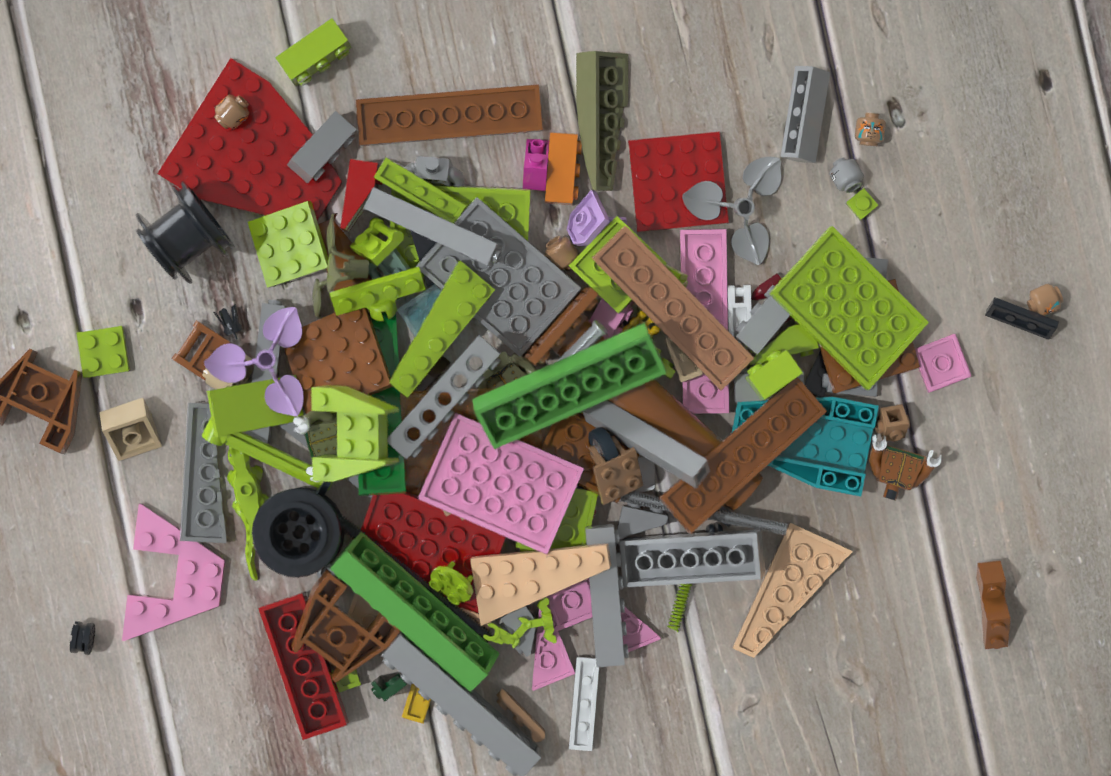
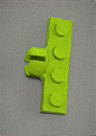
(378, 294)

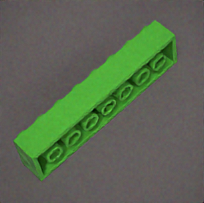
(569, 386)
(415, 611)

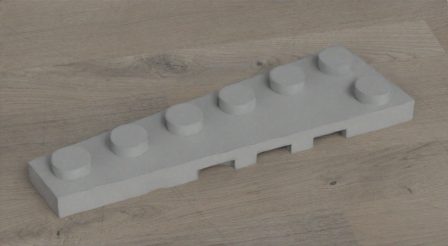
(201, 495)

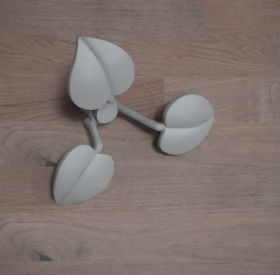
(705, 197)

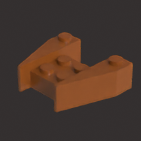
(44, 397)
(336, 633)

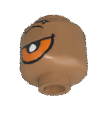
(231, 111)

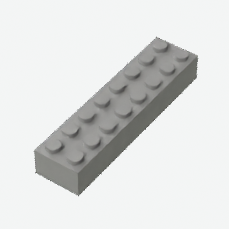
(466, 707)

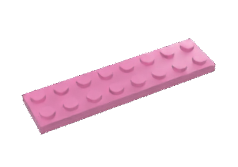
(705, 261)

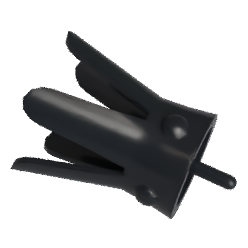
(230, 326)

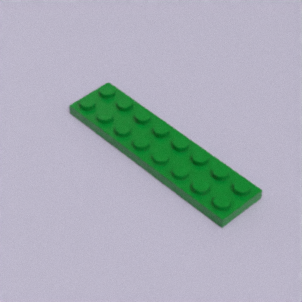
(391, 477)

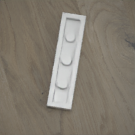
(584, 704)

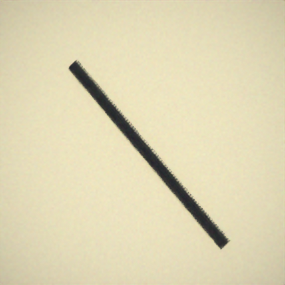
(353, 531)

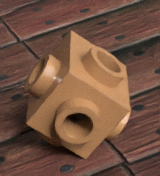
(892, 423)

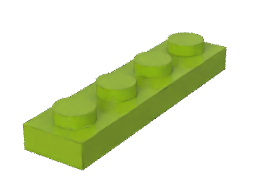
(419, 190)

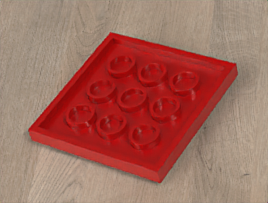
(667, 169)

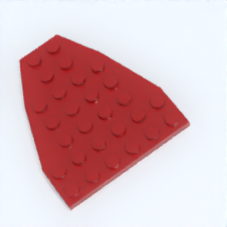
(248, 163)

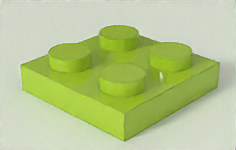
(103, 352)

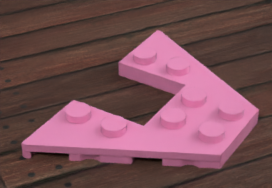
(196, 584)
(569, 608)

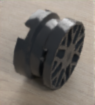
(82, 638)

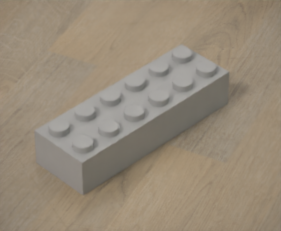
(692, 558)

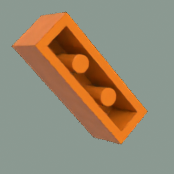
(562, 169)

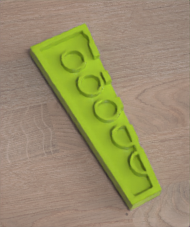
(451, 312)

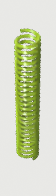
(680, 608)

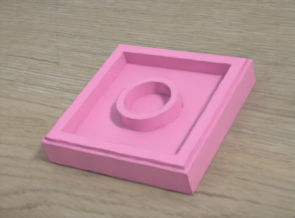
(942, 363)

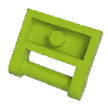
(372, 247)

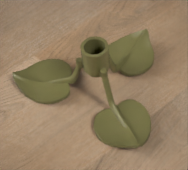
(351, 269)

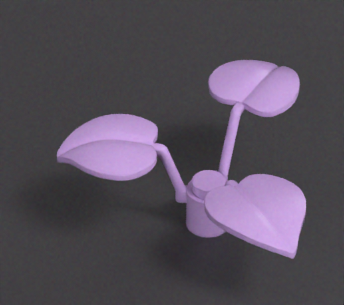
(228, 362)

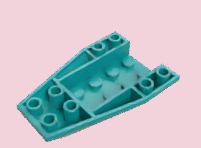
(831, 450)

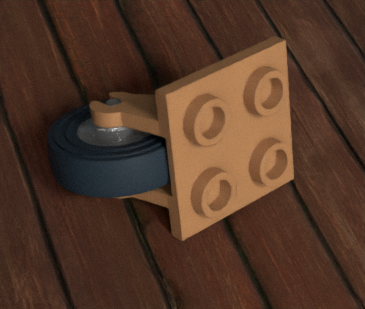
(615, 469)

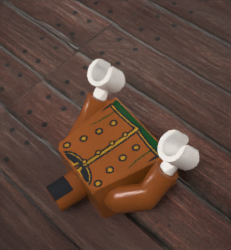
(899, 467)

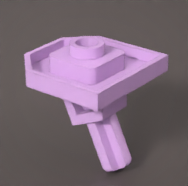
(588, 220)

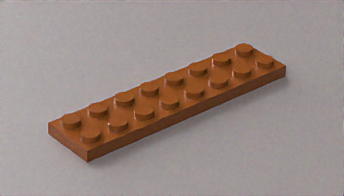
(449, 115)
(745, 454)

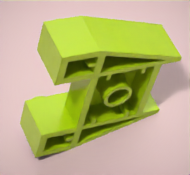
(359, 433)

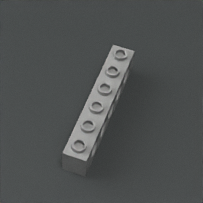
(399, 438)

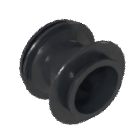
(183, 233)
(270, 541)

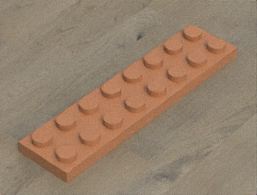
(672, 308)

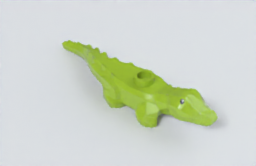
(248, 497)

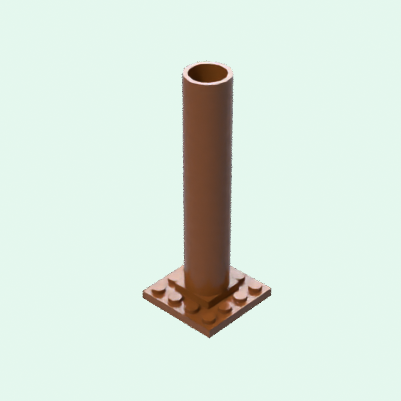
(647, 401)

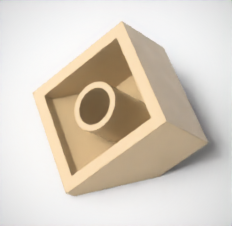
(130, 429)

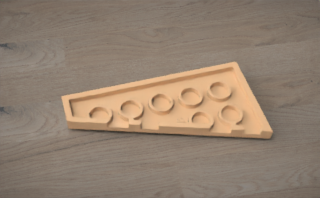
(520, 578)
(792, 578)

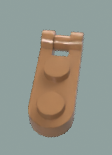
(520, 716)

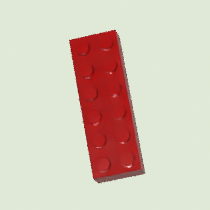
(304, 672)

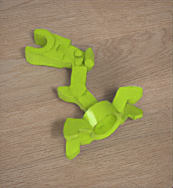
(502, 636)

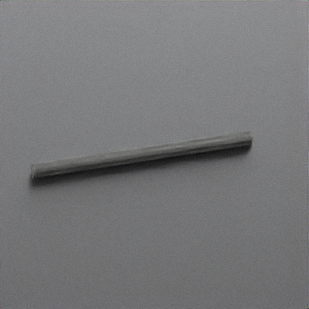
(724, 517)

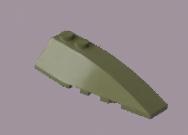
(600, 106)

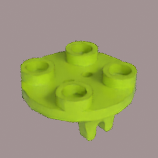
(451, 584)

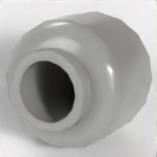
(846, 175)

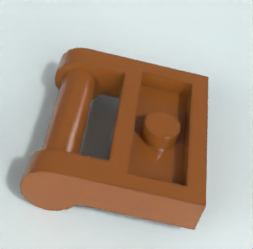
(208, 346)

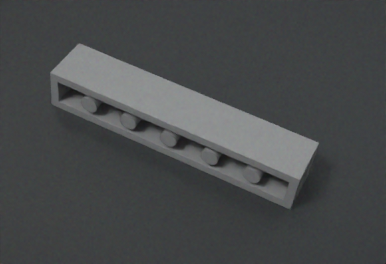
(606, 602)

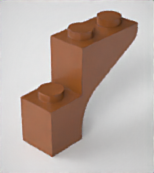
(993, 604)

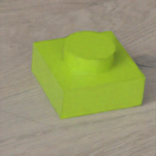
(861, 204)
(349, 681)

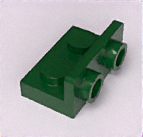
(386, 690)

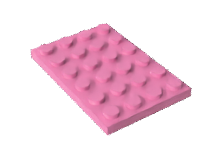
(503, 488)

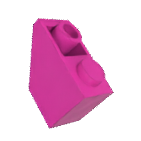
(535, 164)

